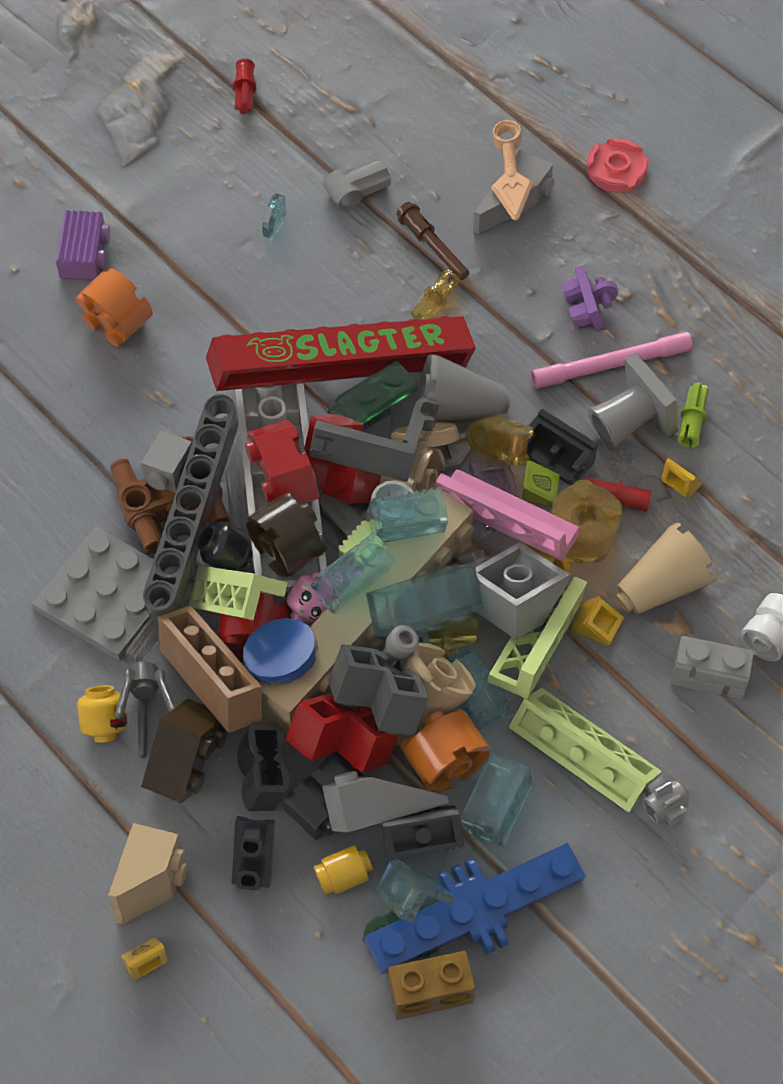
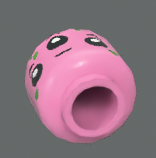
(303, 601)

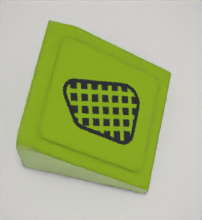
(539, 484)

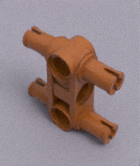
(154, 502)

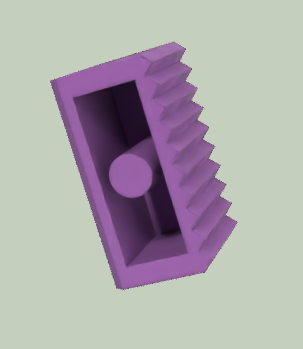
(81, 245)

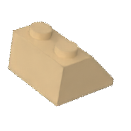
(147, 872)

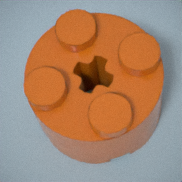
(113, 306)
(446, 749)

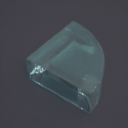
(277, 216)

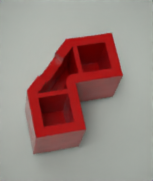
(284, 465)
(337, 480)
(327, 727)

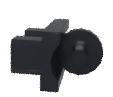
(253, 853)

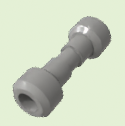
(400, 644)

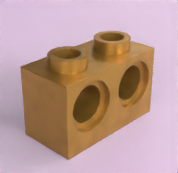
(431, 985)

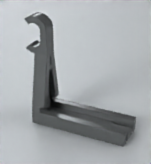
(374, 452)

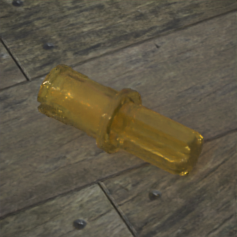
(435, 296)

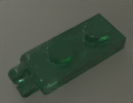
(375, 393)

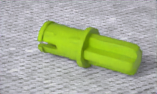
(693, 415)

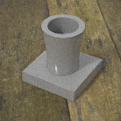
(642, 401)

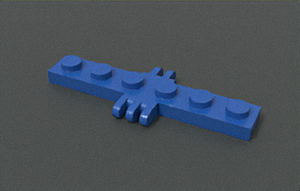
(477, 909)

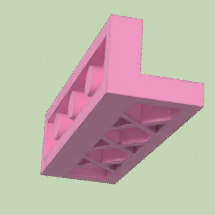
(511, 514)

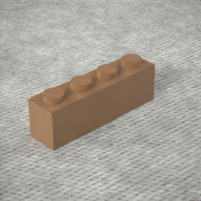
(210, 669)

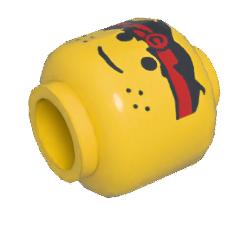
(98, 712)

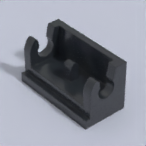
(560, 448)

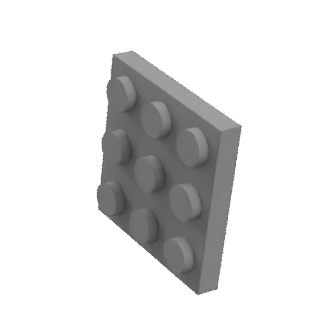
(100, 593)

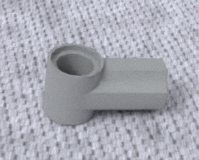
(350, 188)
(341, 515)

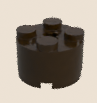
(286, 534)

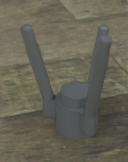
(143, 682)

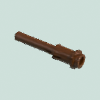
(410, 215)

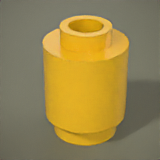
(343, 870)

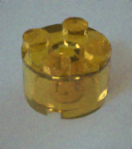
(598, 519)

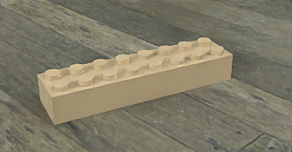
(353, 621)

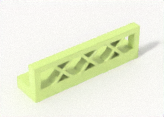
(238, 584)
(543, 644)
(584, 749)

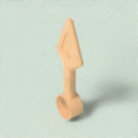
(512, 187)

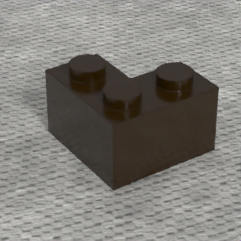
(180, 748)

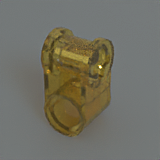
(500, 439)

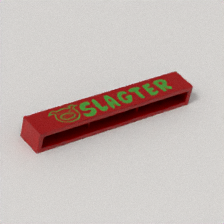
(334, 352)

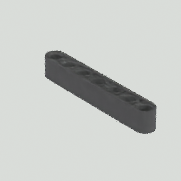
(191, 491)

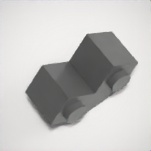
(367, 680)

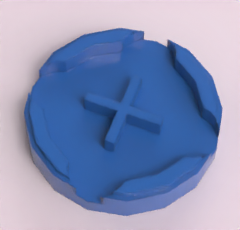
(280, 651)

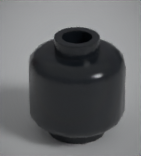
(225, 546)

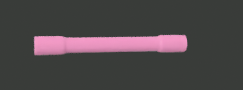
(560, 373)

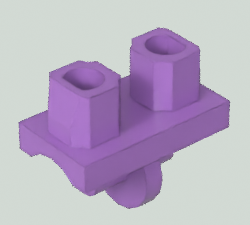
(581, 287)

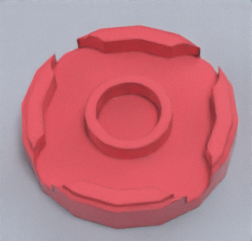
(617, 165)

